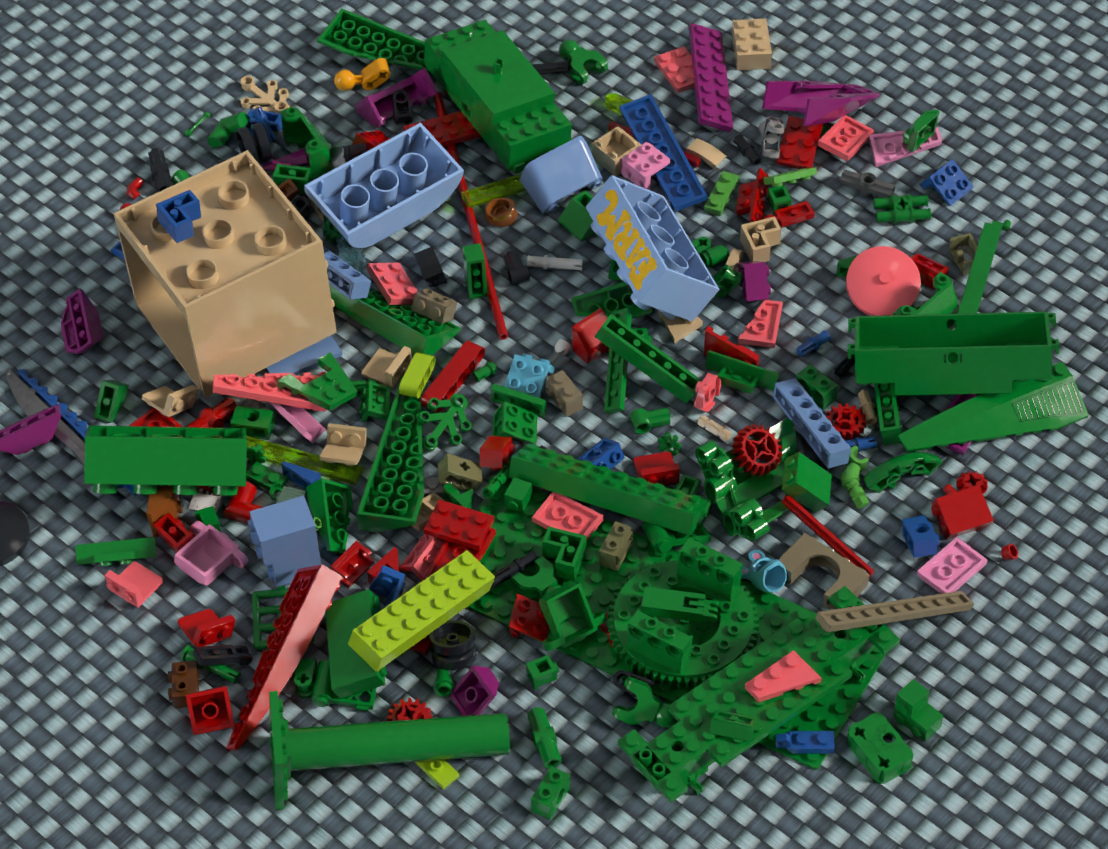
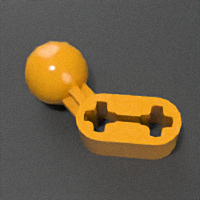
(369, 77)

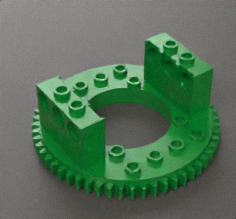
(664, 650)

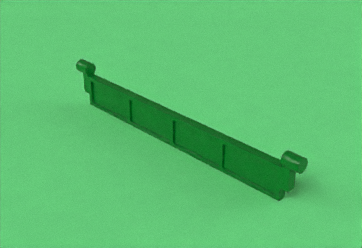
(981, 266)

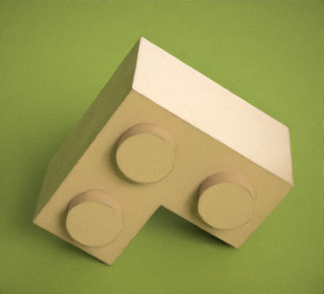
(759, 237)

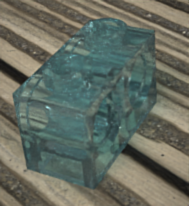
(351, 254)

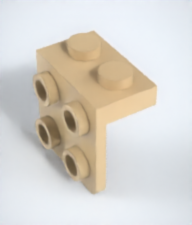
(170, 401)

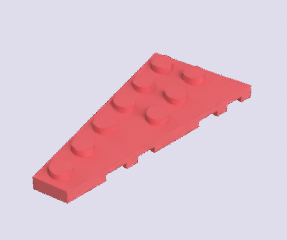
(264, 388)

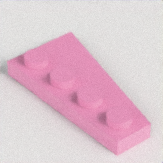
(890, 146)

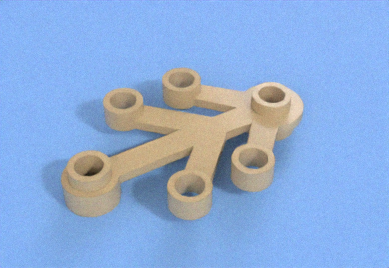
(248, 84)

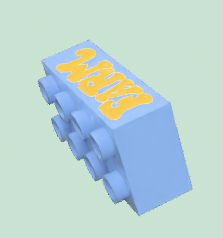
(651, 250)

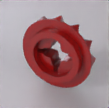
(964, 478)

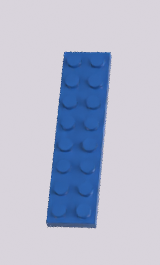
(676, 178)

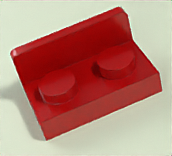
(928, 269)

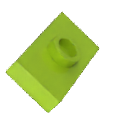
(439, 771)

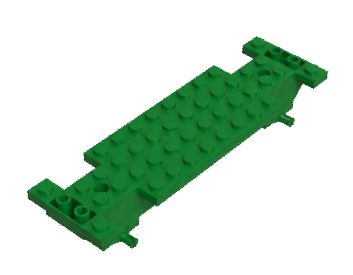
(725, 691)

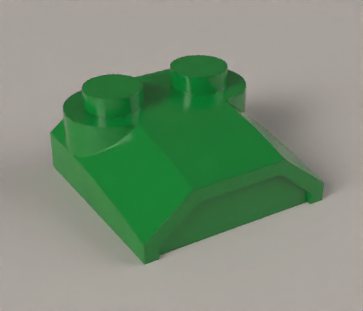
(921, 130)

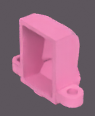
(208, 554)

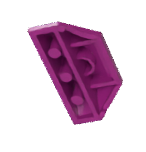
(80, 323)
(30, 432)

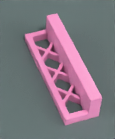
(302, 421)

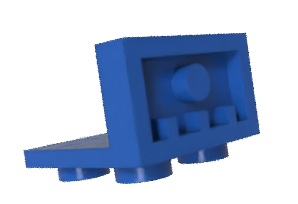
(949, 182)
(388, 584)

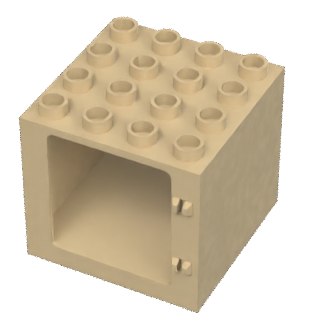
(239, 288)

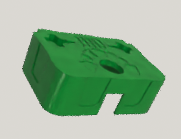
(880, 758)

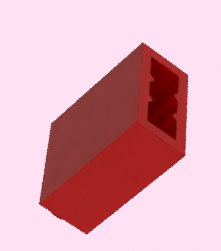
(961, 512)

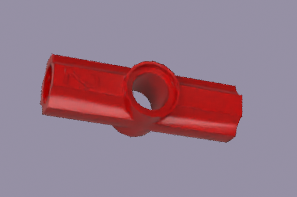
(215, 417)

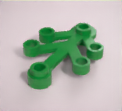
(445, 419)

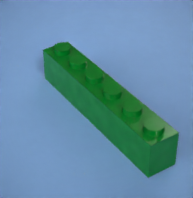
(648, 358)

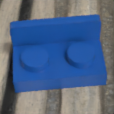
(604, 453)

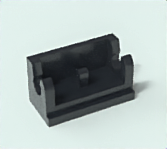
(430, 267)

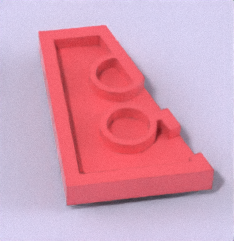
(784, 675)

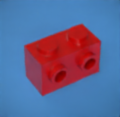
(496, 452)
(173, 532)

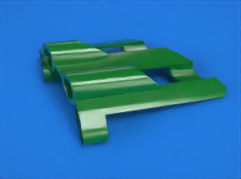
(739, 492)

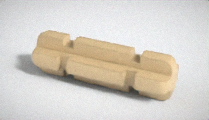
(714, 428)

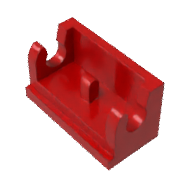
(353, 564)

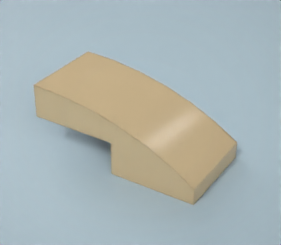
(706, 152)
(427, 507)

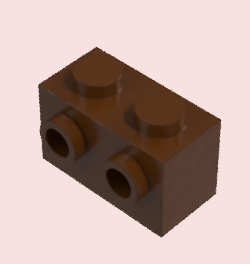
(184, 681)

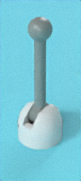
(561, 348)

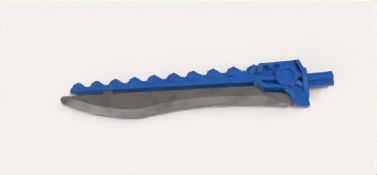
(32, 404)

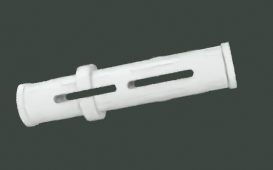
(551, 262)

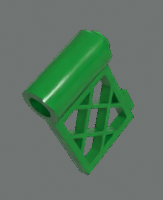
(663, 538)
(324, 696)

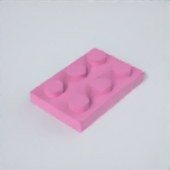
(951, 567)

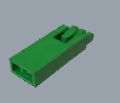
(670, 604)

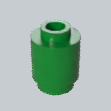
(715, 255)

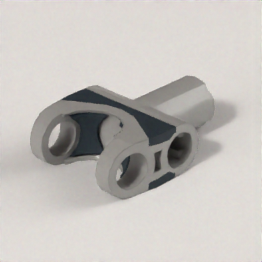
(771, 132)

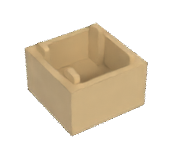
(611, 148)

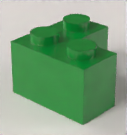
(567, 549)
(915, 712)

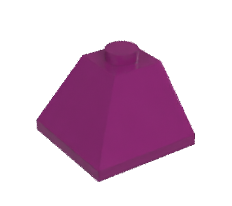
(475, 691)

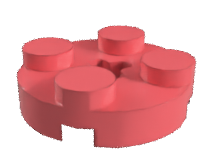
(706, 392)

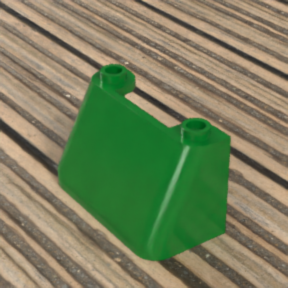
(304, 133)
(942, 302)

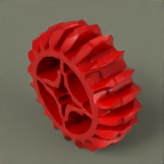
(767, 450)

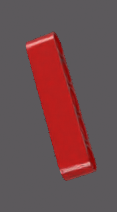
(454, 374)

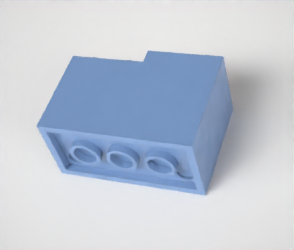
(285, 538)

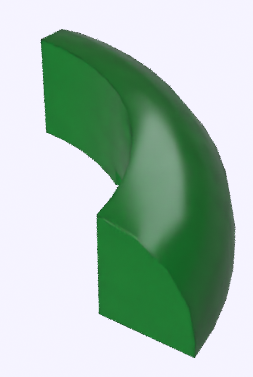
(892, 469)

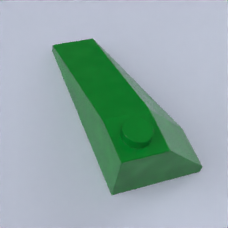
(609, 300)
(331, 504)

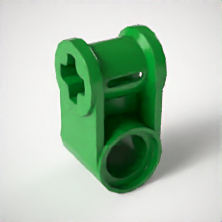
(726, 280)
(305, 677)

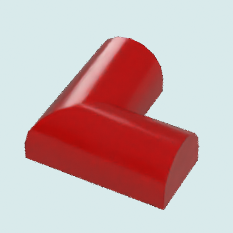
(240, 504)

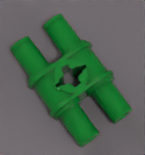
(902, 208)

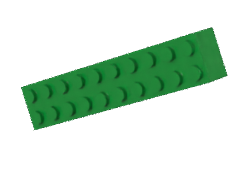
(608, 489)

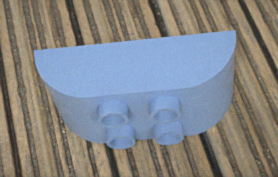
(386, 187)

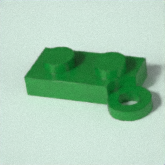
(266, 478)

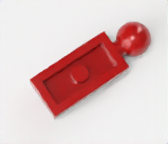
(793, 214)

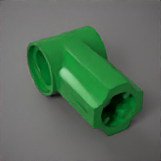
(645, 420)

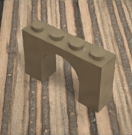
(809, 553)

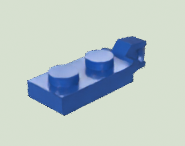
(806, 742)

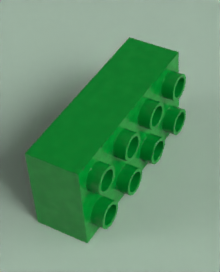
(165, 457)

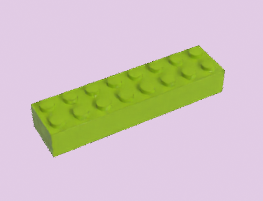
(421, 610)

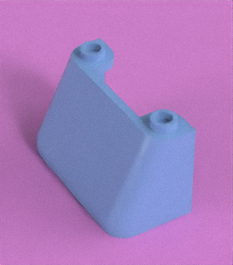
(560, 174)

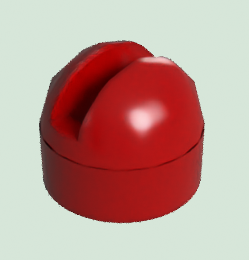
(1009, 552)

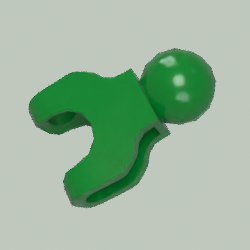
(581, 60)
(537, 585)
(646, 708)

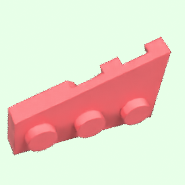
(764, 326)

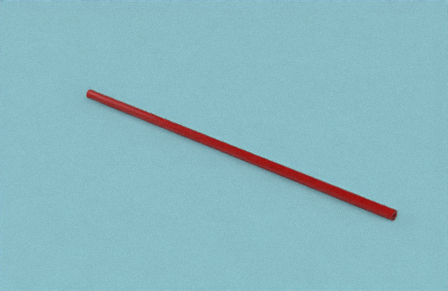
(475, 234)

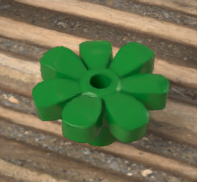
(669, 443)
(256, 454)

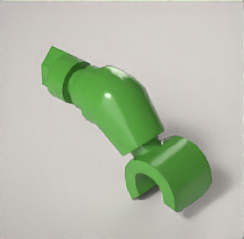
(850, 478)

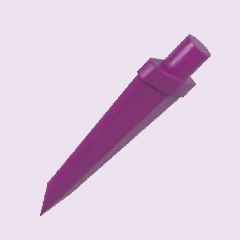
(297, 158)

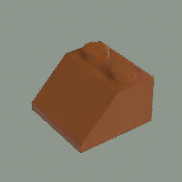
(162, 503)

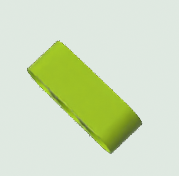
(417, 375)

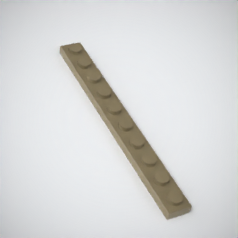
(893, 611)

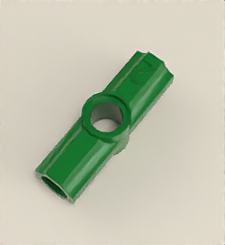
(544, 737)

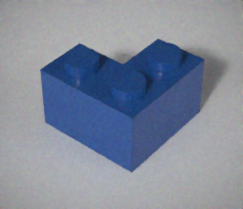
(177, 215)

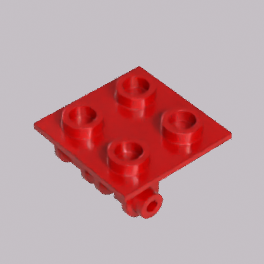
(528, 619)

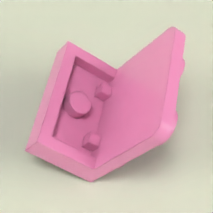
(642, 164)

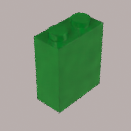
(806, 482)

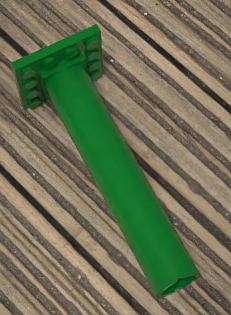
(378, 743)

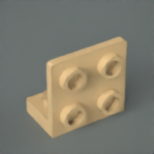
(387, 366)
(344, 444)

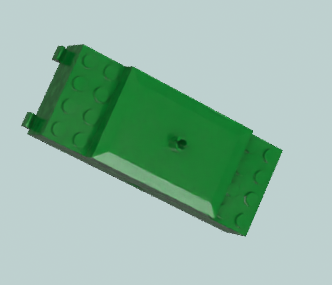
(502, 91)
(972, 358)

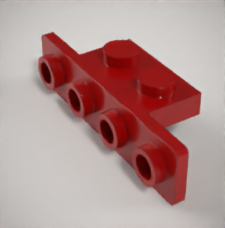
(753, 197)

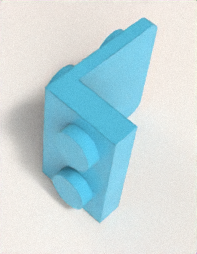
(528, 374)

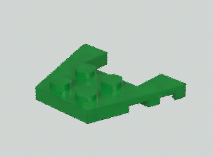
(328, 389)

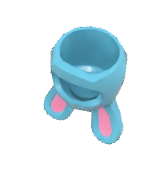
(764, 573)

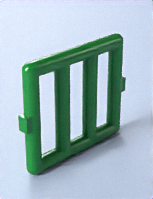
(257, 611)

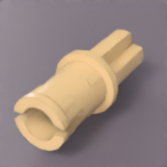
(867, 407)

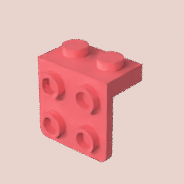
(134, 583)

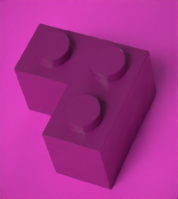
(754, 280)

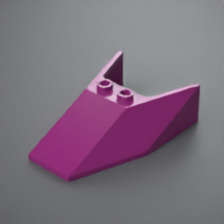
(817, 100)

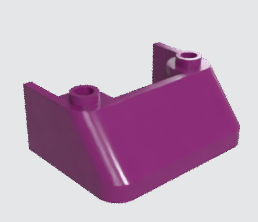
(379, 106)

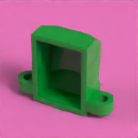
(569, 616)

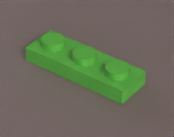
(790, 177)
(721, 193)

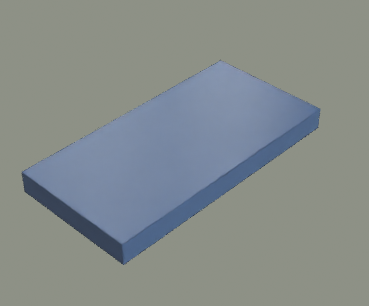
(306, 358)

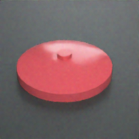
(882, 281)

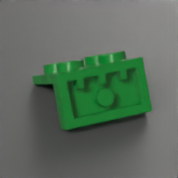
(515, 422)

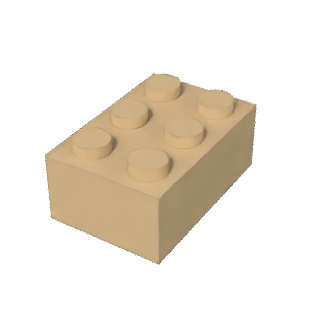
(751, 44)

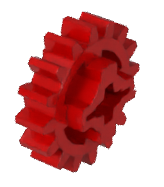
(845, 420)
(409, 711)

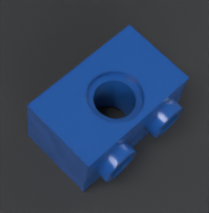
(920, 536)

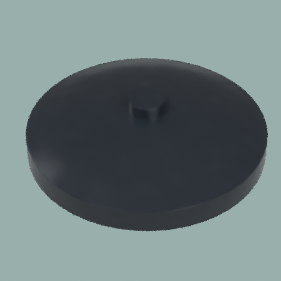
(13, 532)

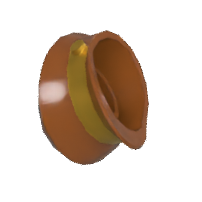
(501, 212)

